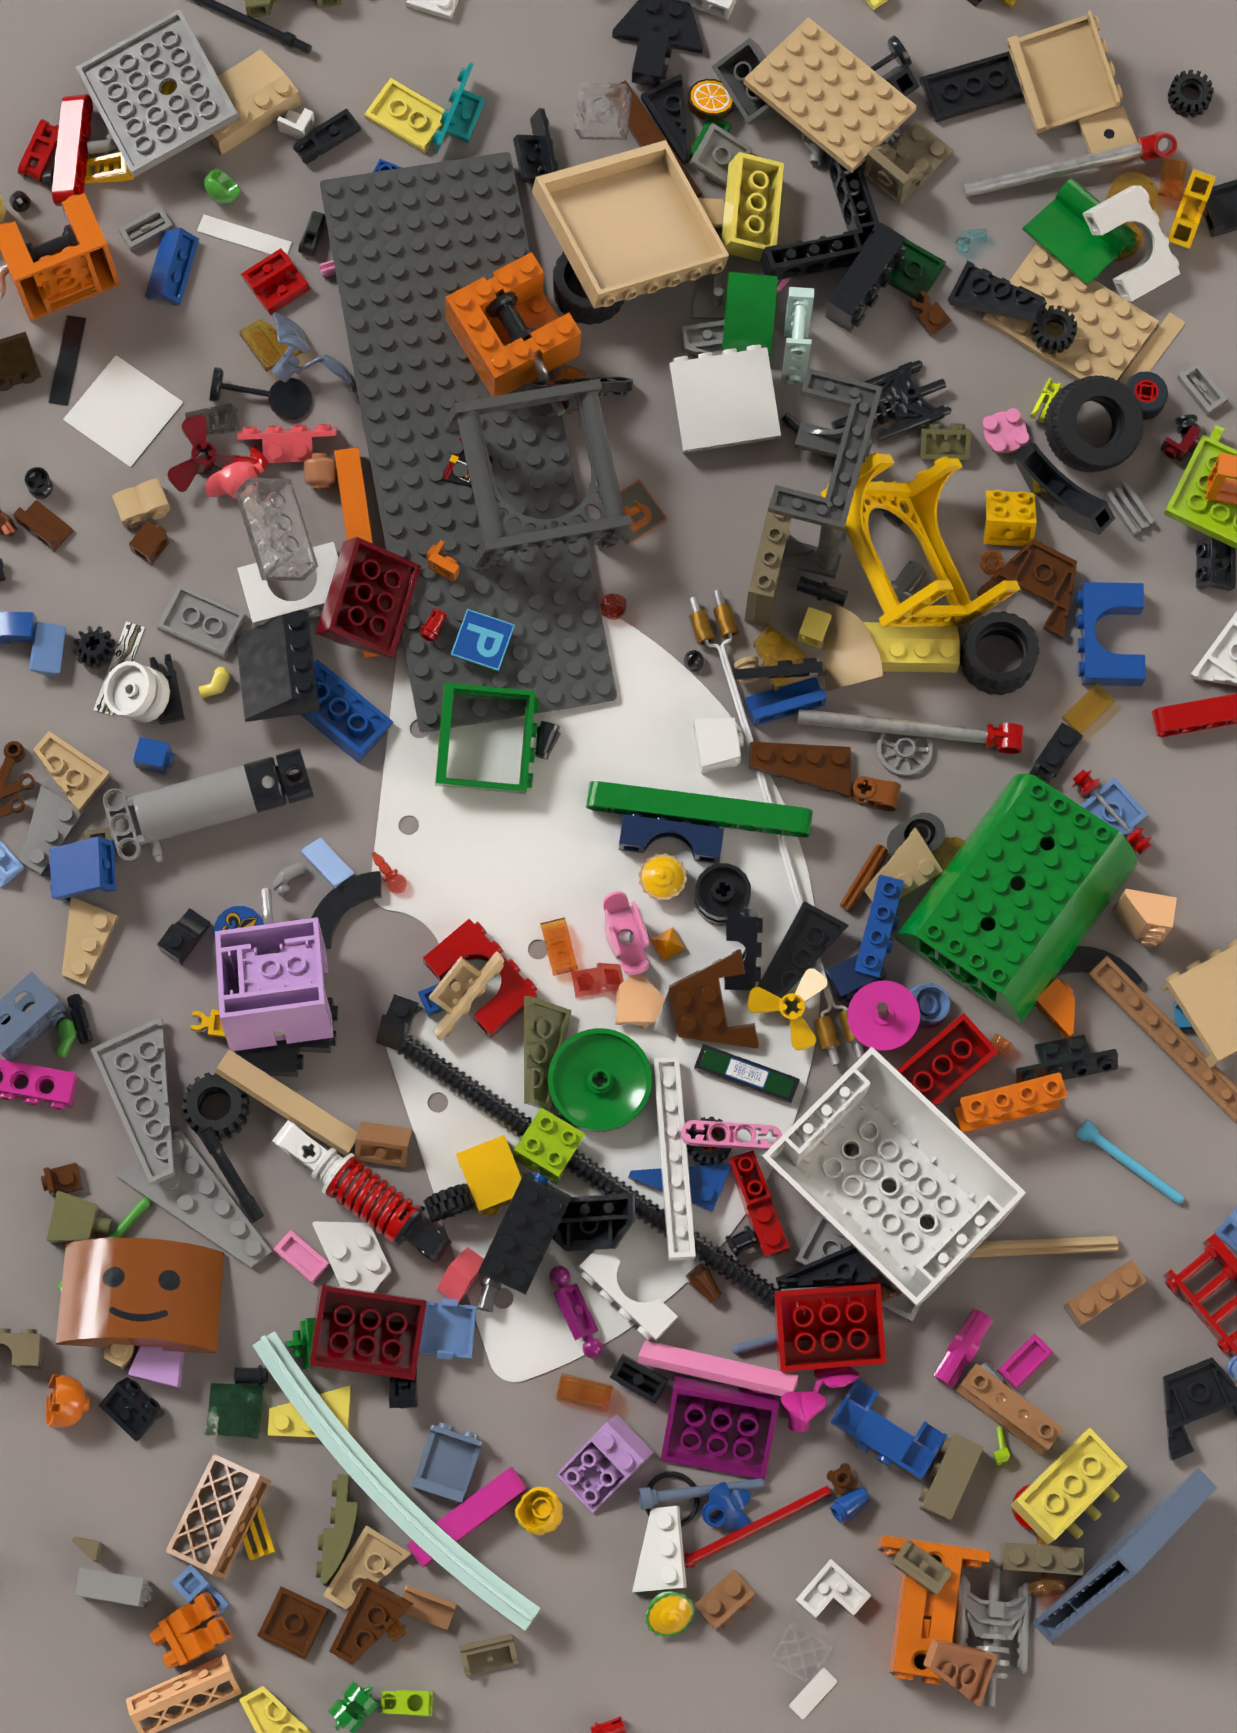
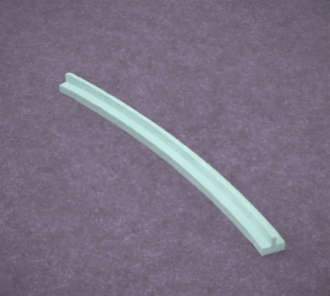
(384, 1491)

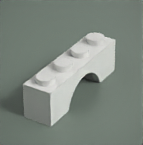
(651, 1316)

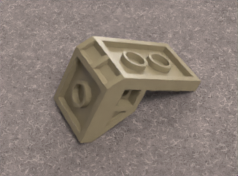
(907, 164)

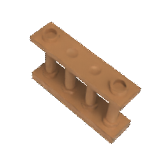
(1009, 1409)

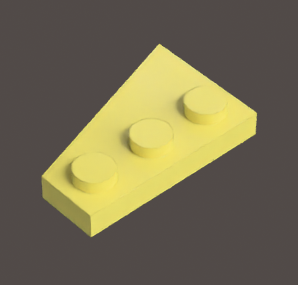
(287, 1422)

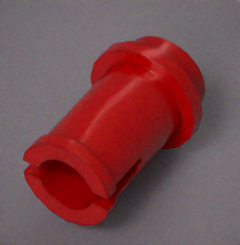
(430, 629)
(612, 1726)

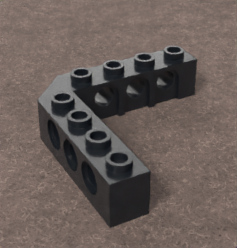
(831, 251)

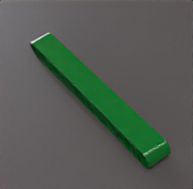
(700, 809)

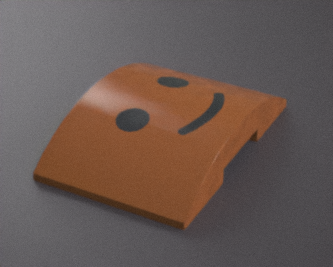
(140, 1294)

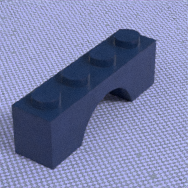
(640, 832)

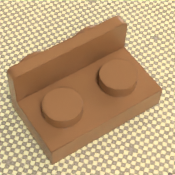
(725, 1600)

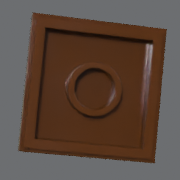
(293, 1622)

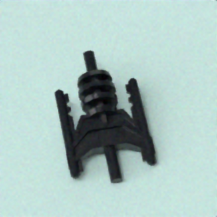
(902, 401)

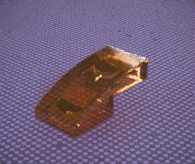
(558, 946)

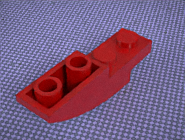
(758, 1204)

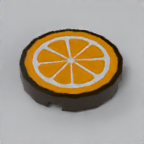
(710, 100)

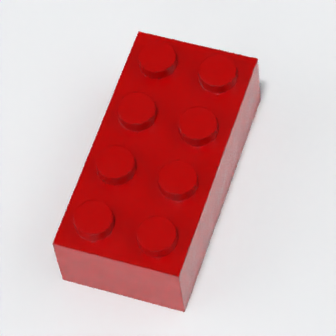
(949, 1060)

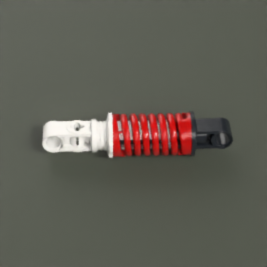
(363, 1195)

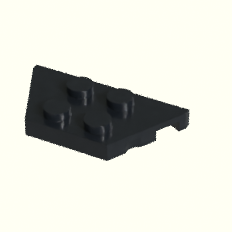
(665, 17)

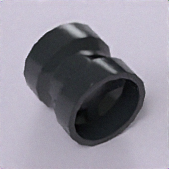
(34, 479)

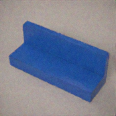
(172, 266)
(786, 701)

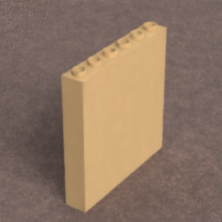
(630, 224)

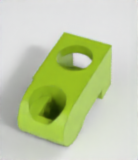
(407, 1702)

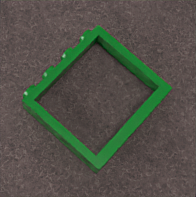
(529, 732)

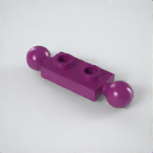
(576, 1312)

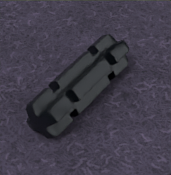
(79, 1018)

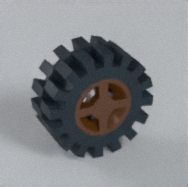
(708, 1155)

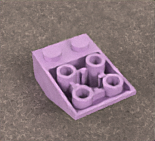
(604, 1463)

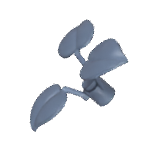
(292, 334)

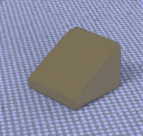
(90, 1547)

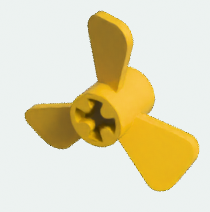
(764, 1001)

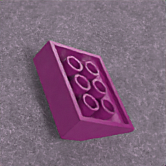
(720, 1427)

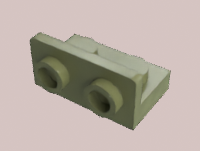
(942, 442)

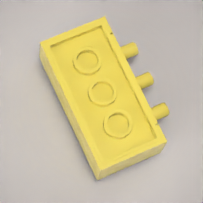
(1070, 1488)

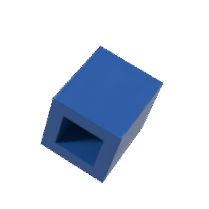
(153, 755)

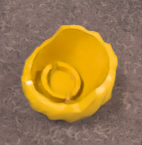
(539, 1511)

